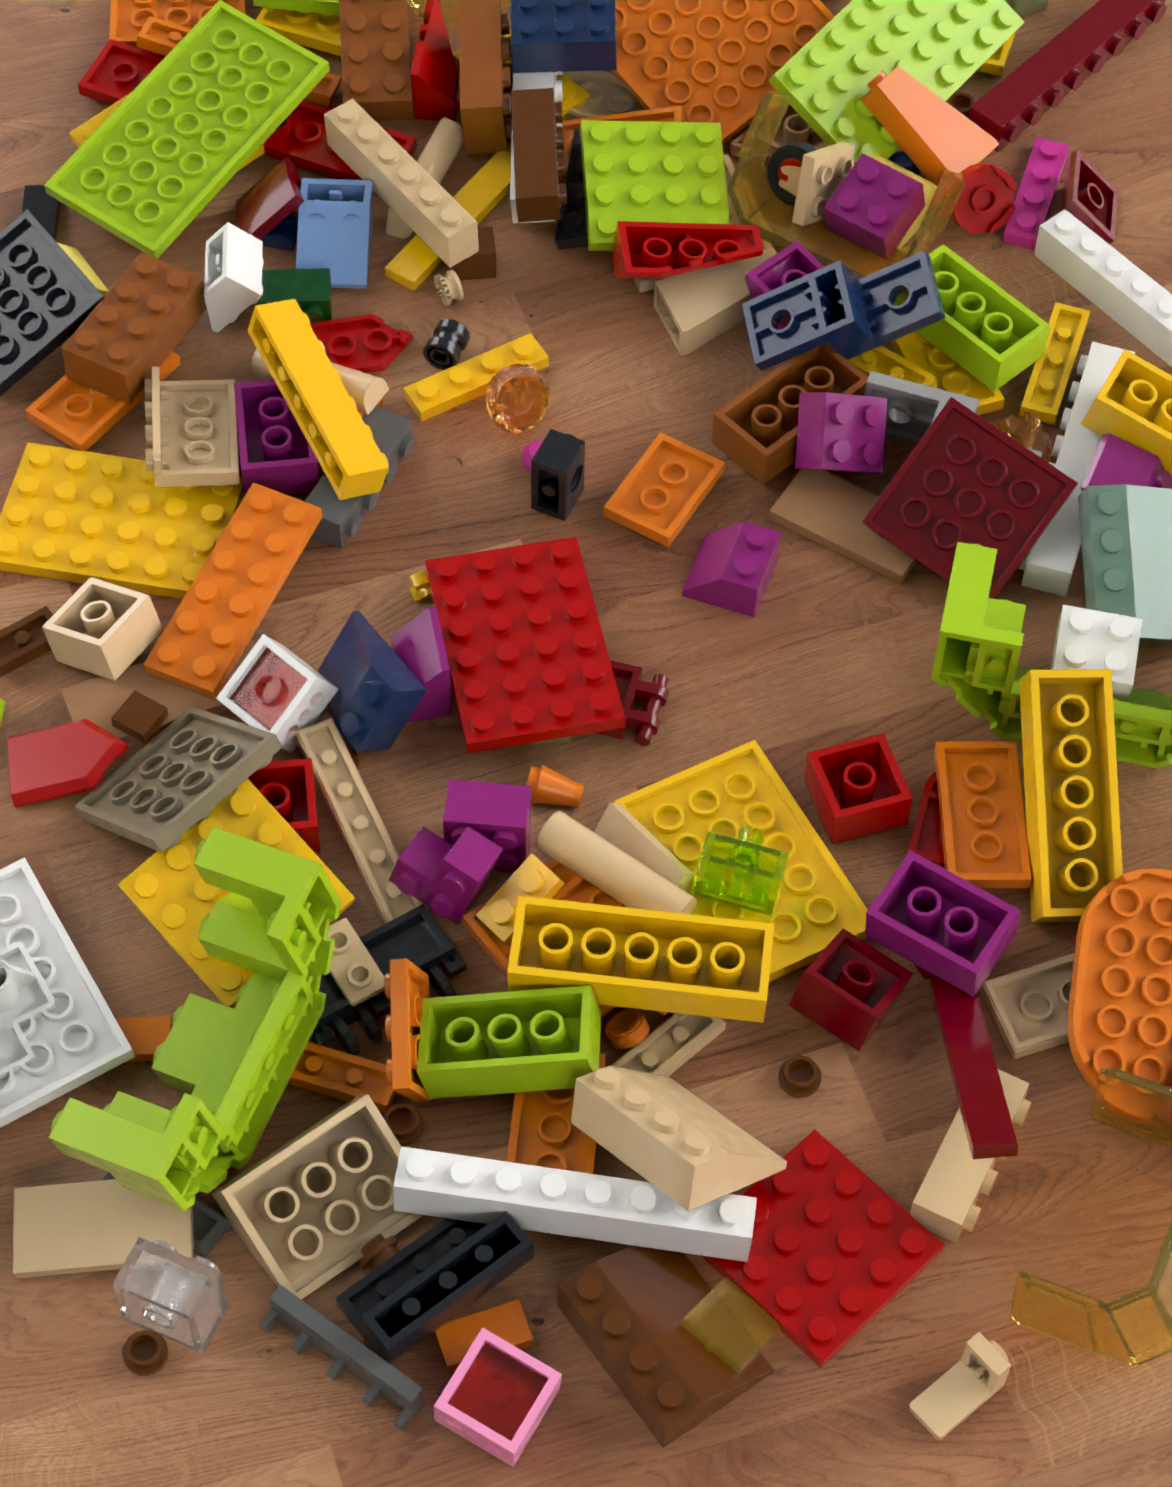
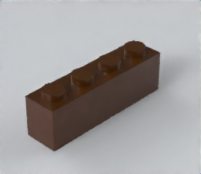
(536, 155)

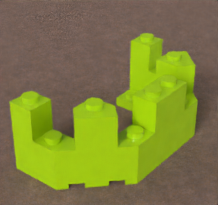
(980, 660)
(222, 1055)

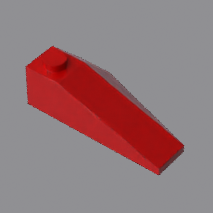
(434, 69)
(671, 249)

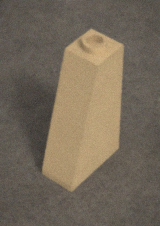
(704, 301)

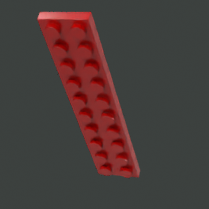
(300, 136)

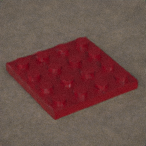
(969, 488)

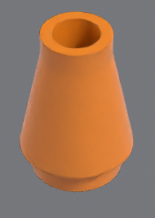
(553, 787)

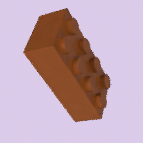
(376, 57)
(485, 76)
(134, 328)
(762, 422)

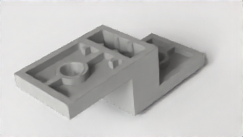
(918, 400)

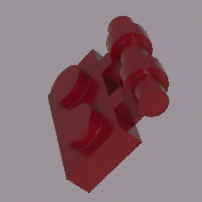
(631, 687)

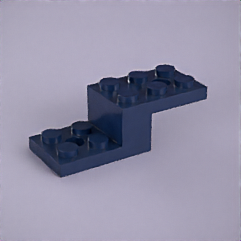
(843, 310)

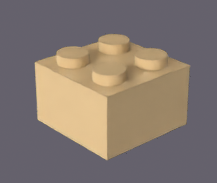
(102, 628)

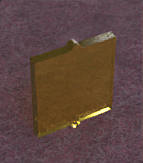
(730, 1324)

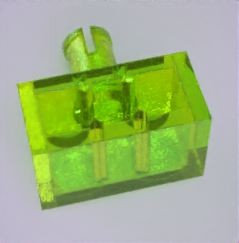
(740, 871)

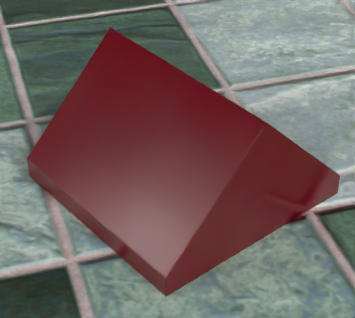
(1090, 197)

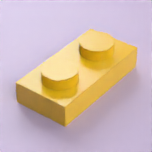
(530, 880)

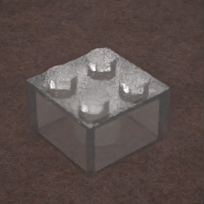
(171, 1293)

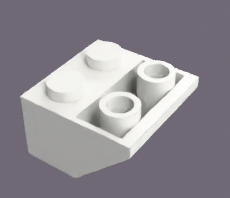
(231, 274)

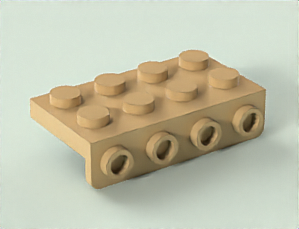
(191, 432)

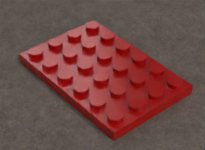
(524, 645)

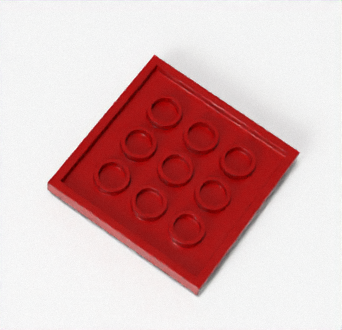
(826, 1249)

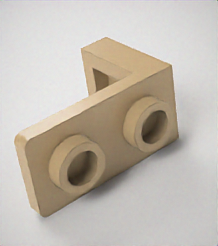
(353, 965)
(963, 1387)

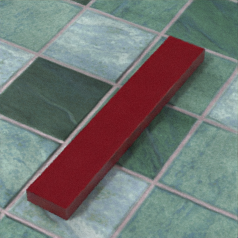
(973, 1072)

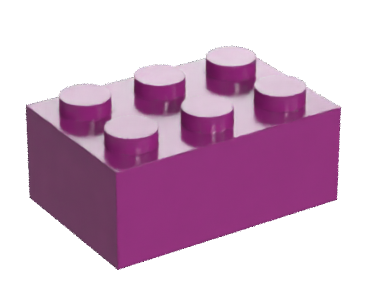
(271, 441)
(942, 923)

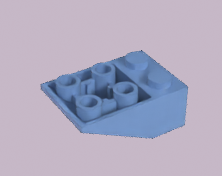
(336, 229)

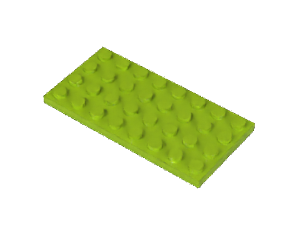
(928, 39)
(187, 129)

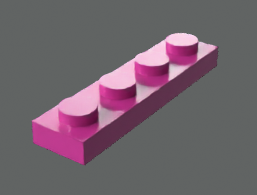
(1036, 192)

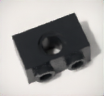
(557, 474)

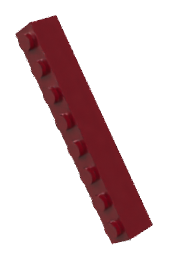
(1062, 66)

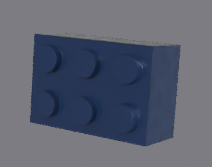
(563, 35)

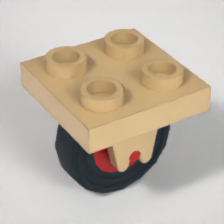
(808, 177)

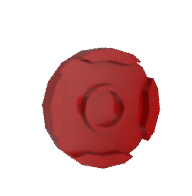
(985, 199)

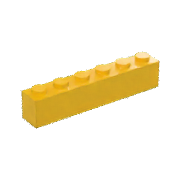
(318, 399)

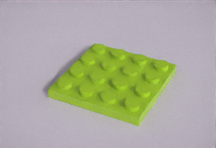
(651, 175)

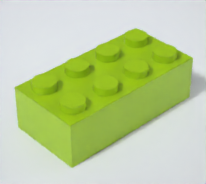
(983, 324)
(508, 1041)

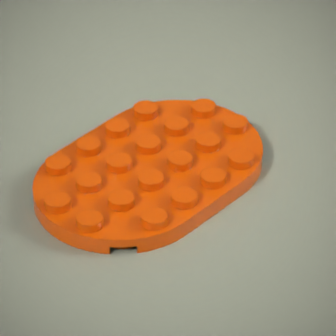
(1124, 979)

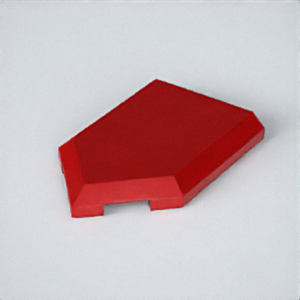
(361, 342)
(59, 760)

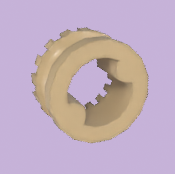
(449, 287)

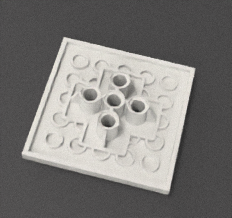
(51, 1011)

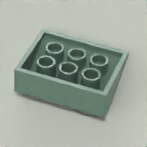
(1129, 555)

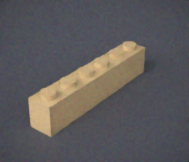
(402, 183)

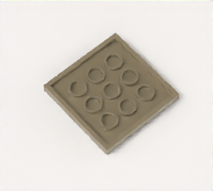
(178, 778)

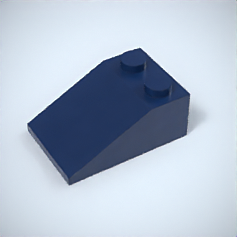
(373, 686)

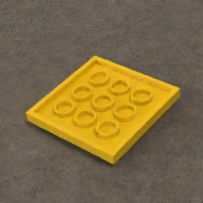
(178, 899)

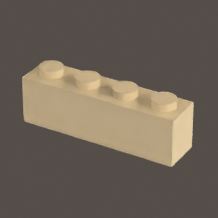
(956, 1180)

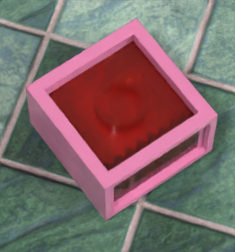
(497, 1397)

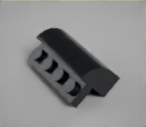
(433, 1282)

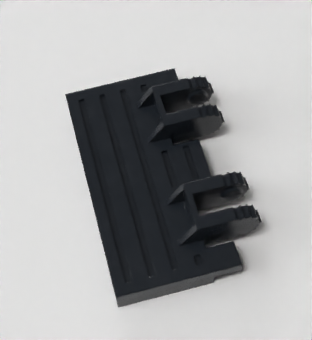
(408, 936)

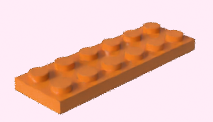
(233, 591)

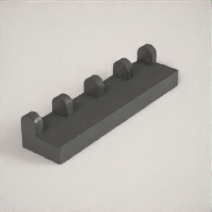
(347, 1354)

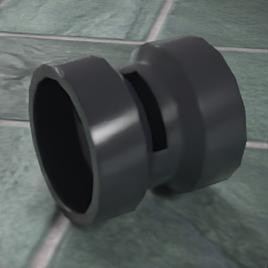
(446, 344)

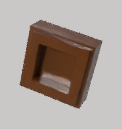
(139, 716)

